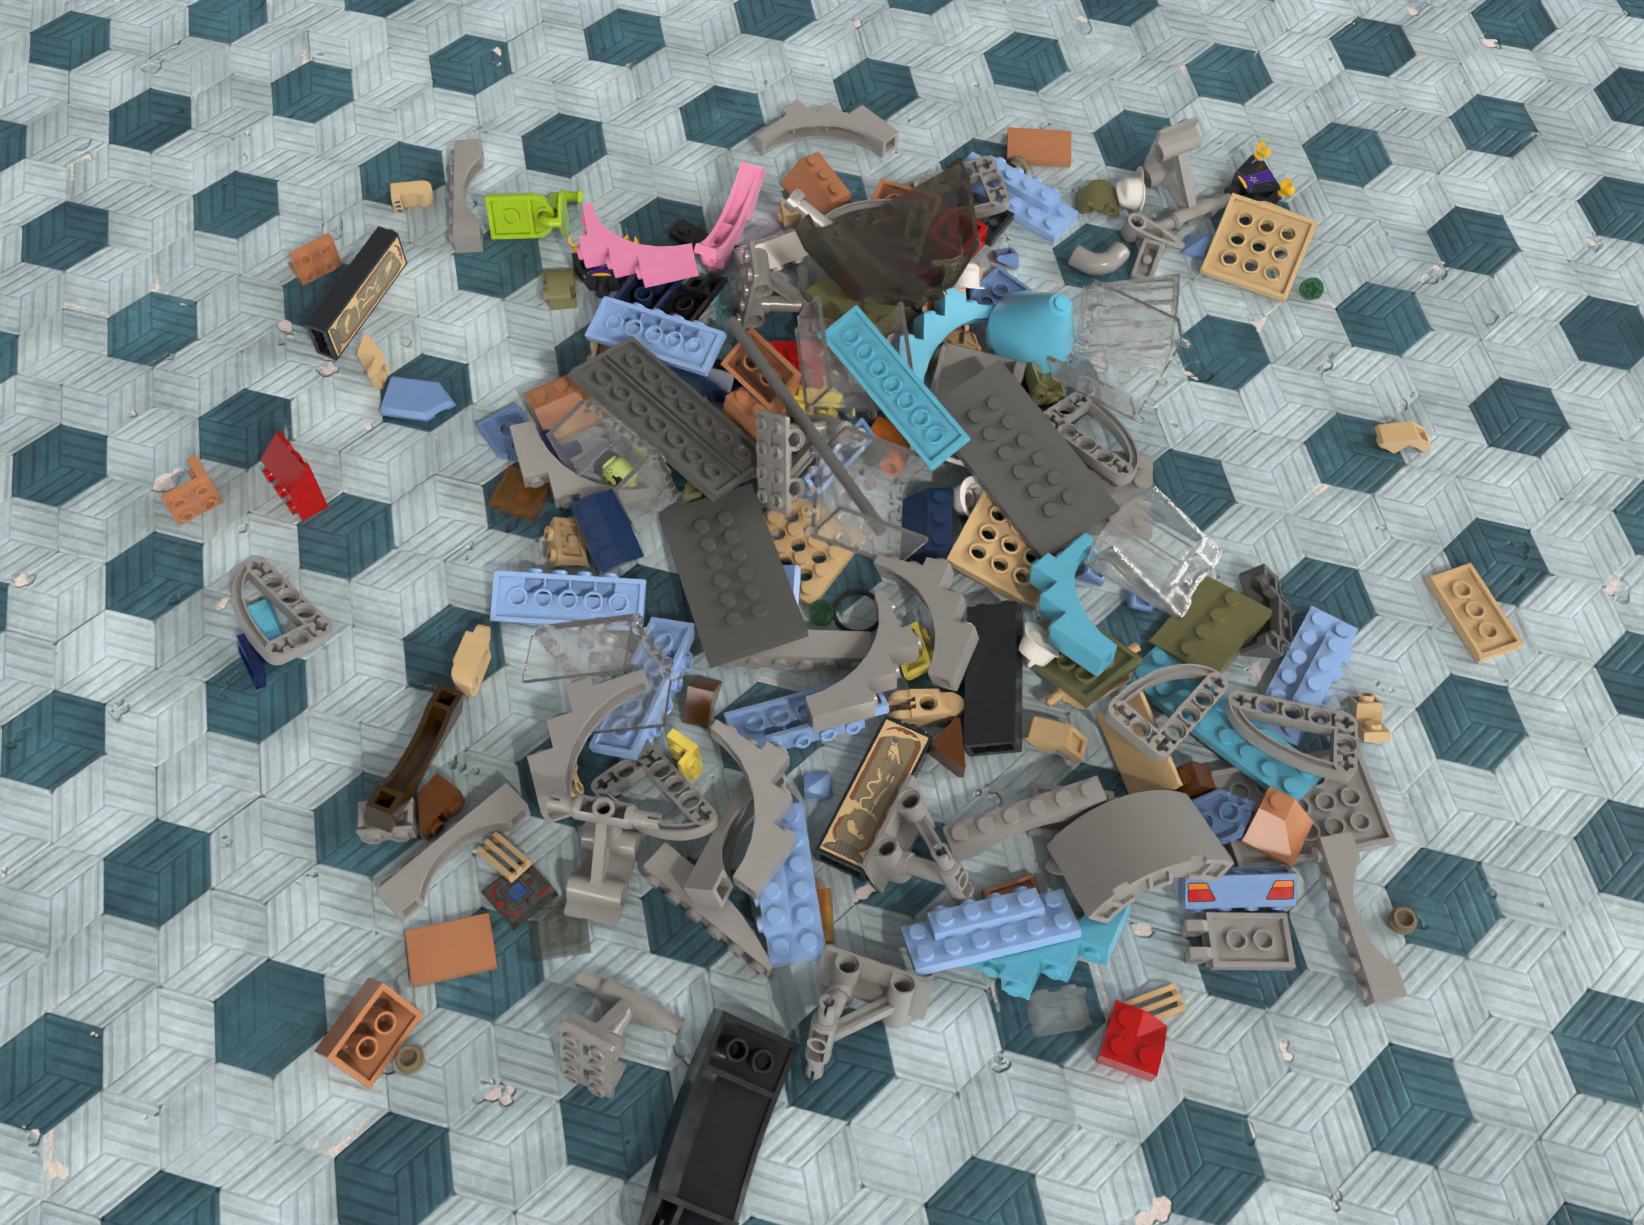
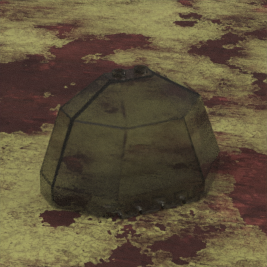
(903, 248)

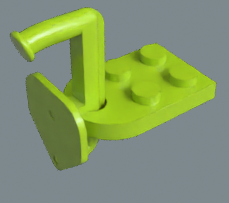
(529, 213)

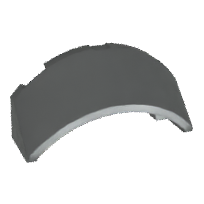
(1276, 634)

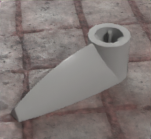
(1139, 226)

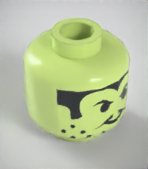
(616, 470)

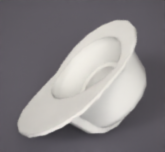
(1132, 191)
(969, 278)
(967, 495)
(1035, 646)

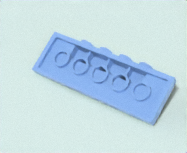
(1030, 201)
(668, 337)
(560, 597)
(676, 641)
(1310, 667)
(787, 723)
(791, 901)
(989, 929)

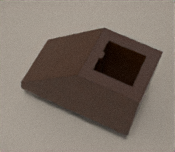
(1195, 779)
(437, 804)

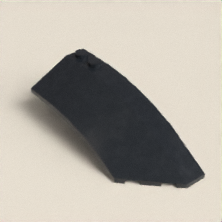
(717, 1124)

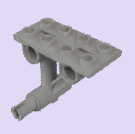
(1169, 167)
(759, 282)
(775, 469)
(891, 852)
(607, 854)
(889, 990)
(592, 1049)

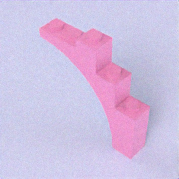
(739, 208)
(651, 263)

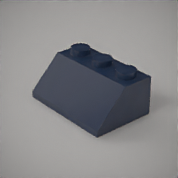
(649, 297)
(717, 383)
(930, 515)
(605, 531)

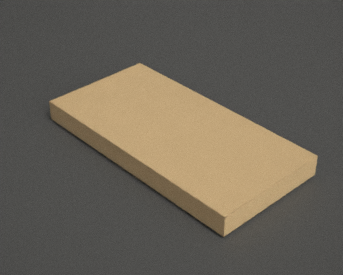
(1474, 613)
(1134, 766)

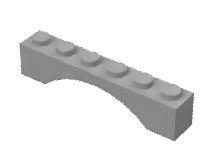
(468, 164)
(985, 830)
(711, 877)
(408, 887)
(1375, 975)

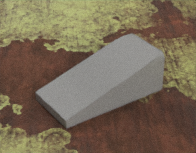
(1147, 259)

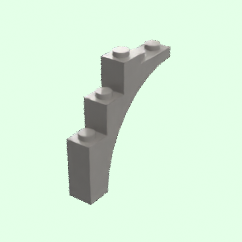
(828, 122)
(541, 466)
(953, 638)
(856, 695)
(590, 704)
(769, 843)

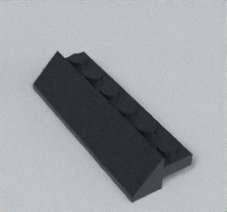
(694, 297)

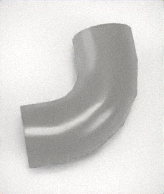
(1099, 263)

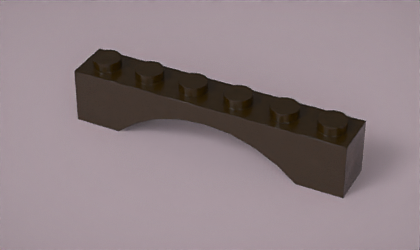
(399, 786)

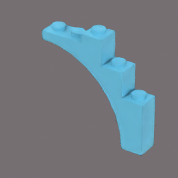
(935, 325)
(1070, 627)
(1057, 961)

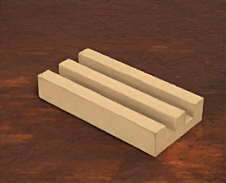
(491, 845)
(1175, 997)

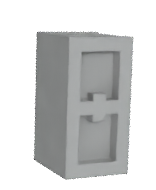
(404, 829)

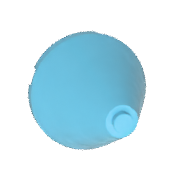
(1031, 327)

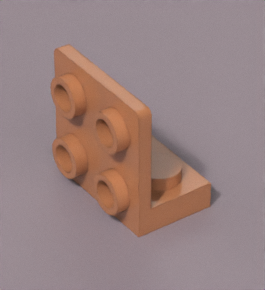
(314, 259)
(193, 496)

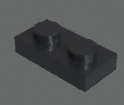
(997, 225)
(687, 233)

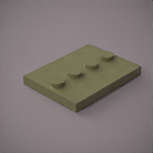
(837, 303)
(1213, 627)
(1081, 683)

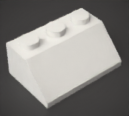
(780, 247)

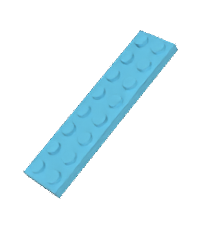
(895, 388)
(1219, 733)

